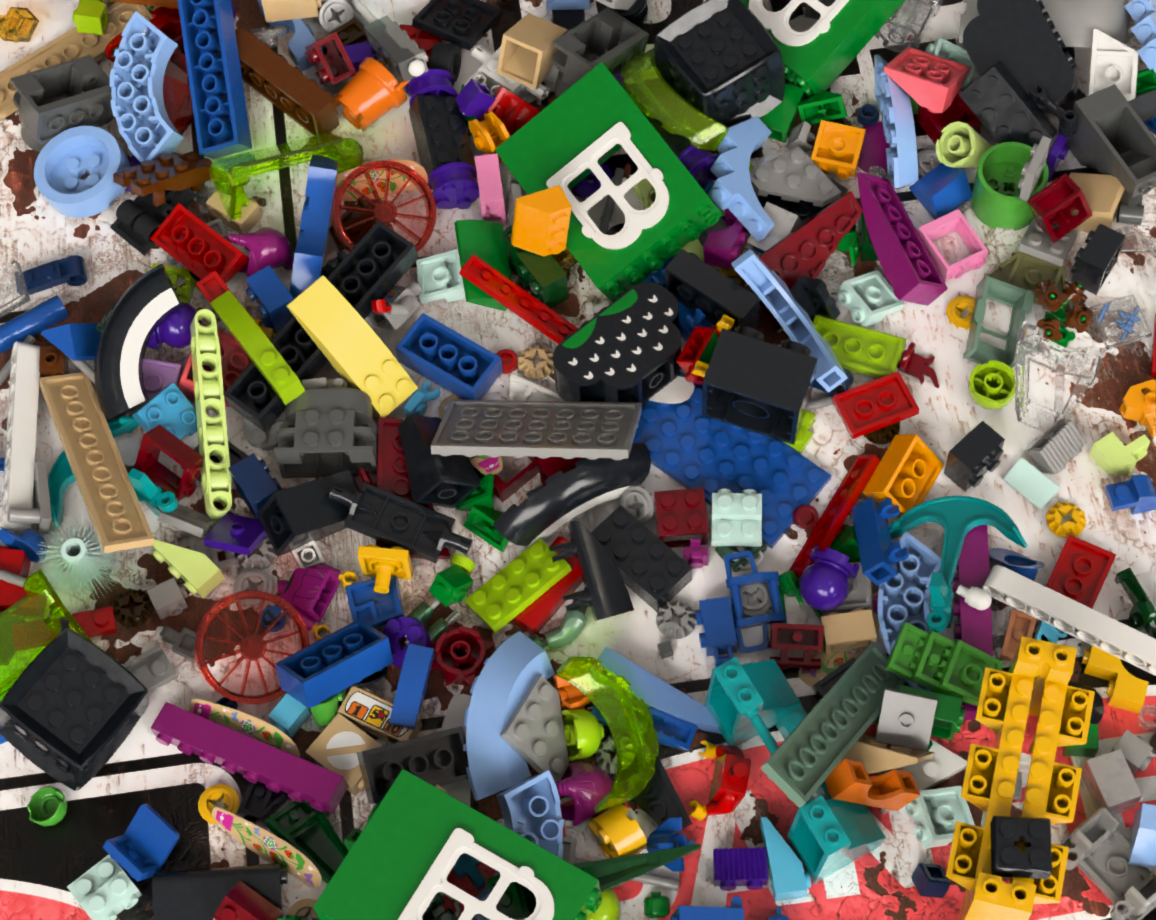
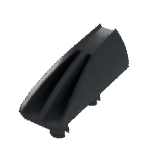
(602, 581)

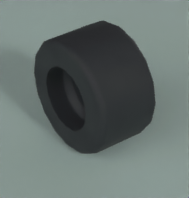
(446, 57)

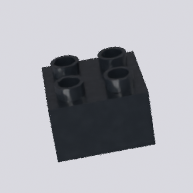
(759, 384)

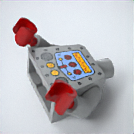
(396, 306)

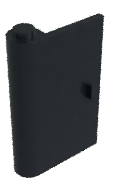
(201, 891)

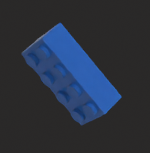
(449, 359)
(334, 663)

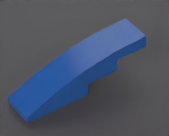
(669, 729)

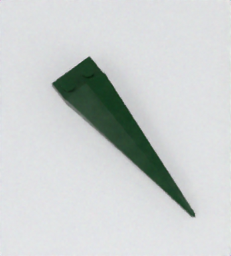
(311, 835)
(520, 902)

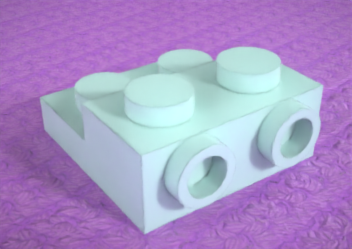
(952, 52)
(440, 277)
(868, 298)
(736, 518)
(936, 815)
(104, 890)

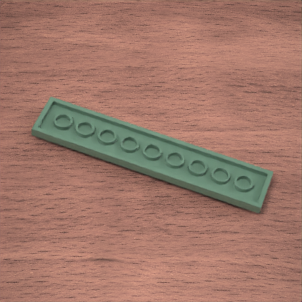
(832, 726)

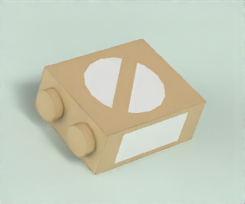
(338, 748)

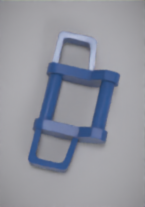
(740, 621)

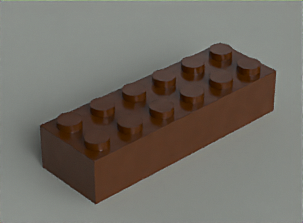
(285, 85)

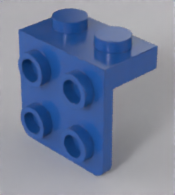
(144, 844)

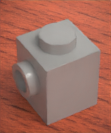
(168, 598)
(1135, 750)

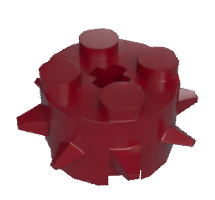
(455, 643)

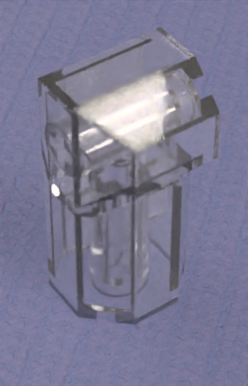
(908, 24)

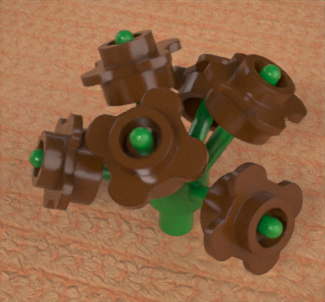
(1054, 303)

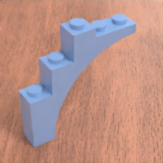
(1144, 15)
(734, 185)
(791, 316)

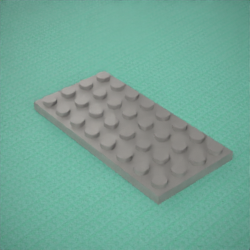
(537, 429)

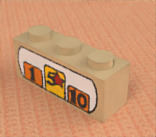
(374, 715)

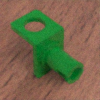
(851, 244)

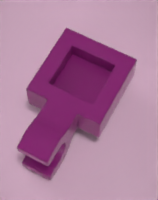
(695, 554)

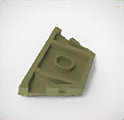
(1027, 270)

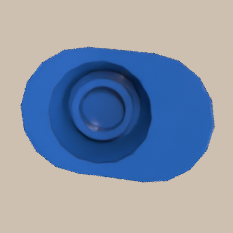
(1016, 562)

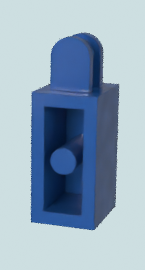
(717, 629)

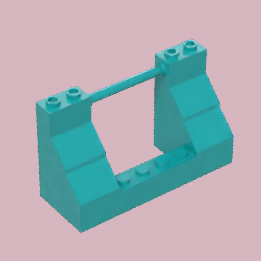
(749, 702)

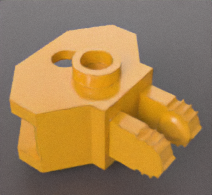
(488, 133)
(1141, 405)

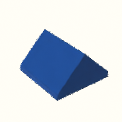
(942, 190)
(74, 340)

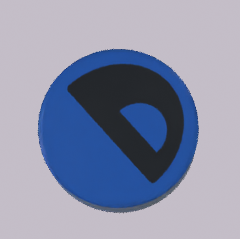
(269, 615)

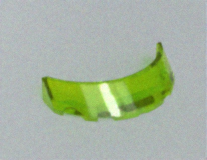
(661, 102)
(628, 721)

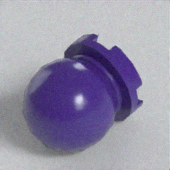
(175, 329)
(826, 581)

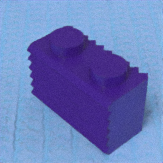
(740, 868)

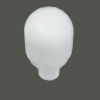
(975, 597)

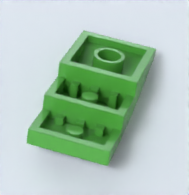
(940, 663)

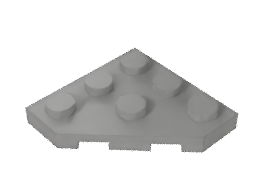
(794, 179)
(538, 729)

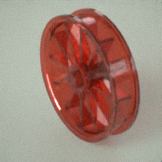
(384, 210)
(252, 646)

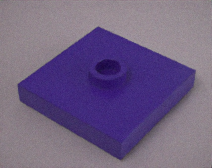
(1057, 153)
(236, 534)

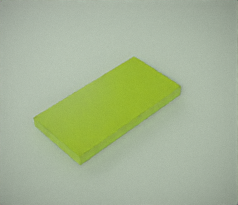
(861, 348)

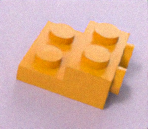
(838, 148)

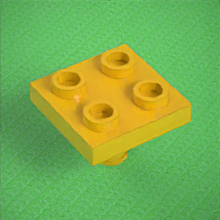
(383, 564)

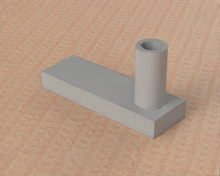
(42, 513)

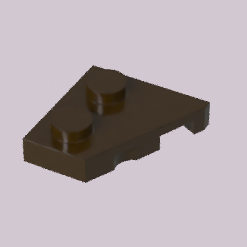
(353, 217)

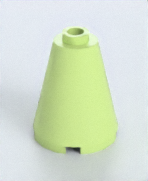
(960, 146)

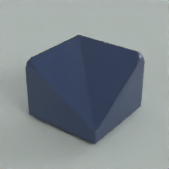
(930, 880)

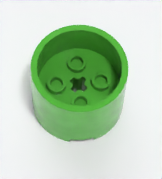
(996, 187)

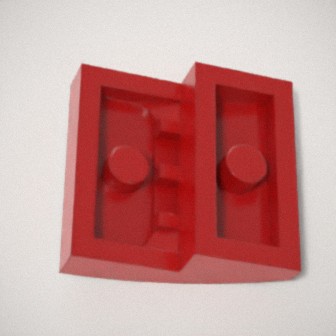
(511, 110)

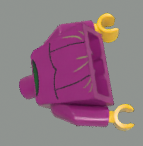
(312, 591)

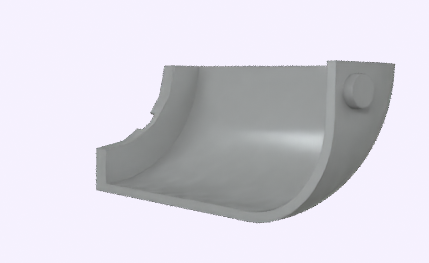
(1076, 19)

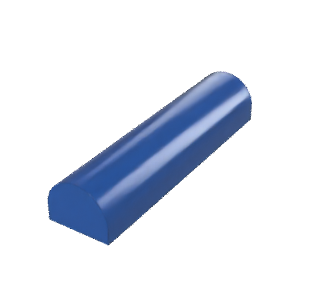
(32, 322)

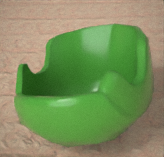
(47, 806)

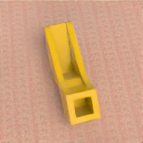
(1123, 688)

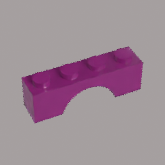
(725, 245)

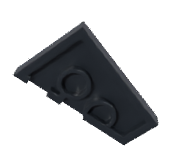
(660, 798)

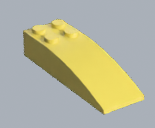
(352, 346)

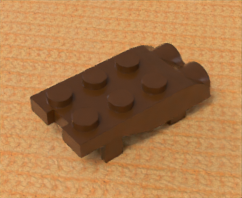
(166, 172)

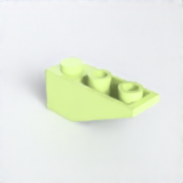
(193, 567)

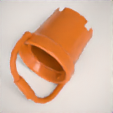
(370, 94)

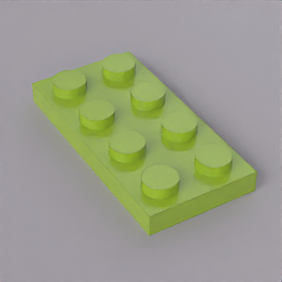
(517, 585)

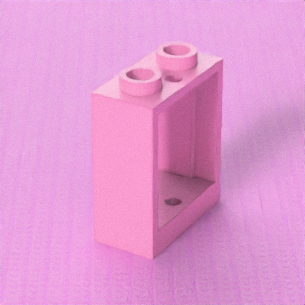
(490, 188)
(945, 225)

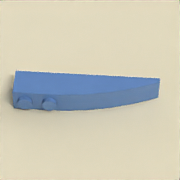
(658, 693)

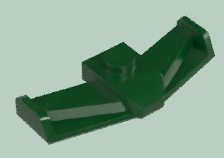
(1143, 614)

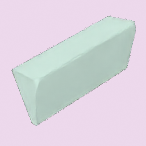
(1031, 483)

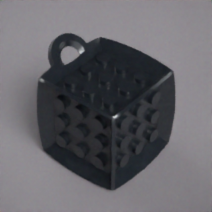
(722, 62)
(72, 708)

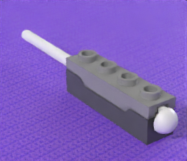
(393, 44)

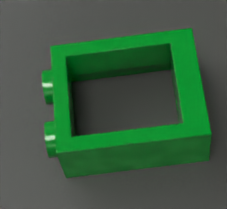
(947, 715)

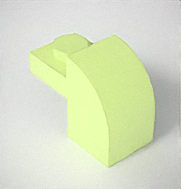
(1115, 457)

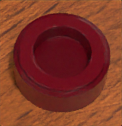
(805, 516)

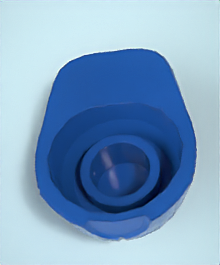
(27, 540)

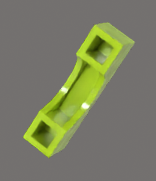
(91, 17)

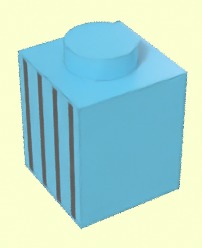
(289, 715)

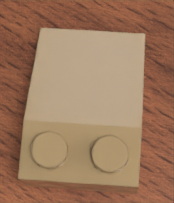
(884, 756)

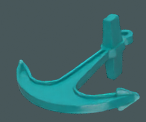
(148, 493)
(957, 518)

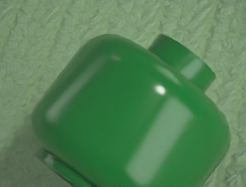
(656, 905)

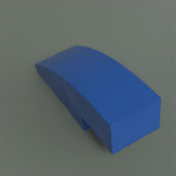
(412, 686)

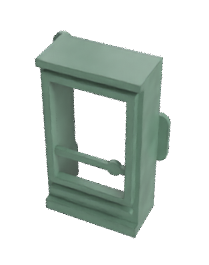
(1007, 294)

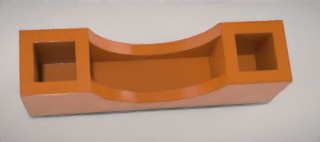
(887, 791)

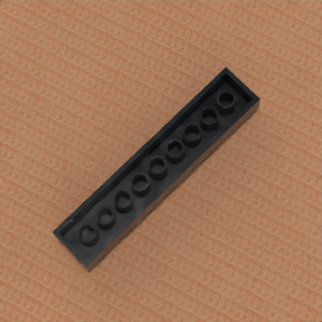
(361, 277)

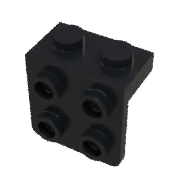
(814, 298)

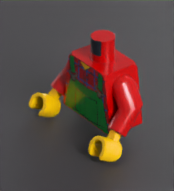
(700, 348)
(728, 780)

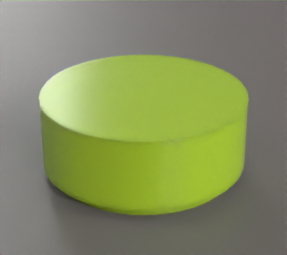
(463, 562)

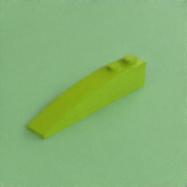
(258, 347)

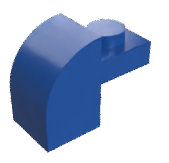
(1134, 494)

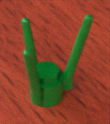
(790, 586)

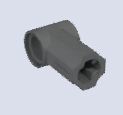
(1130, 209)

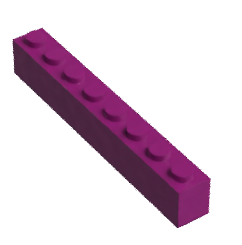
(973, 625)
(249, 757)

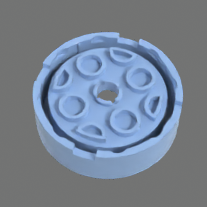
(67, 160)

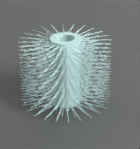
(78, 560)

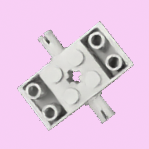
(487, 75)

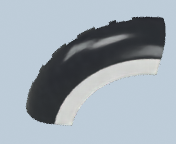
(126, 339)
(572, 494)

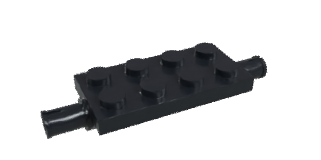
(399, 522)

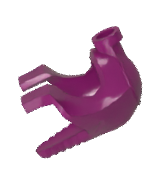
(266, 248)
(587, 787)

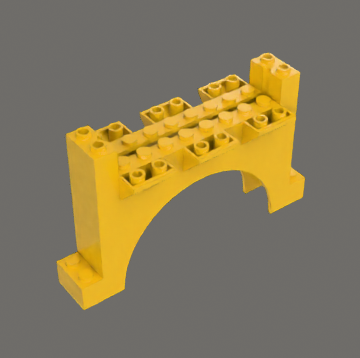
(1040, 688)

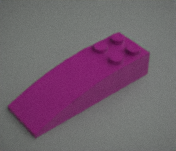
(898, 243)

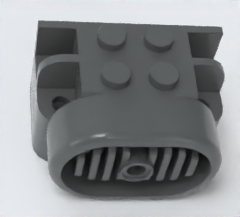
(601, 38)
(61, 99)
(327, 434)

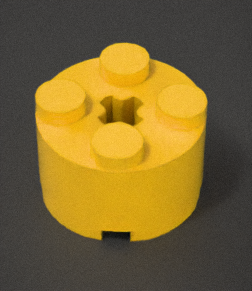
(617, 833)

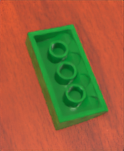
(486, 242)

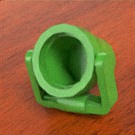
(327, 709)

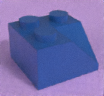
(271, 297)

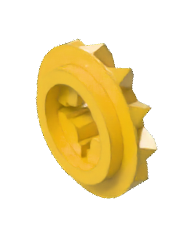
(958, 305)
(1054, 519)
(215, 794)

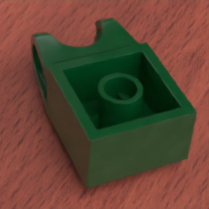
(537, 274)

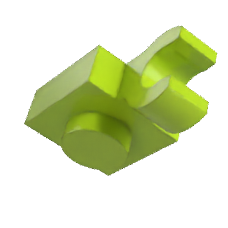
(804, 435)

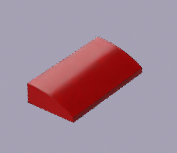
(198, 245)
(542, 610)

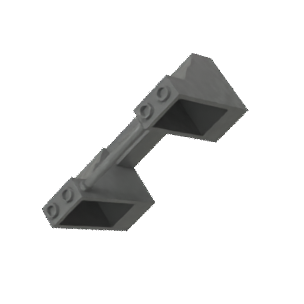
(1115, 138)

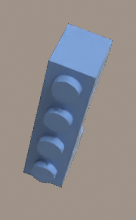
(302, 37)

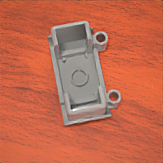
(1104, 859)

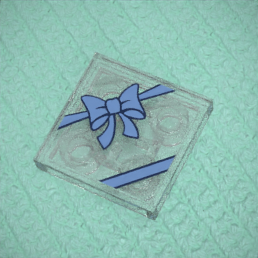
(1120, 322)

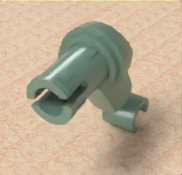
(567, 632)

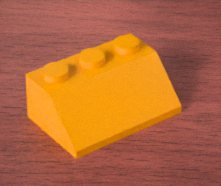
(541, 222)
(904, 473)

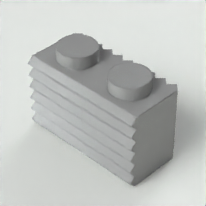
(1057, 447)

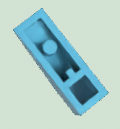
(784, 867)

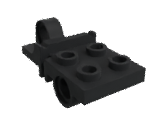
(140, 218)

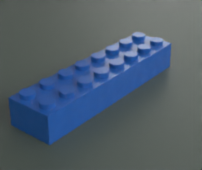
(214, 77)

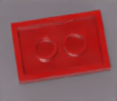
(875, 405)
(1081, 571)

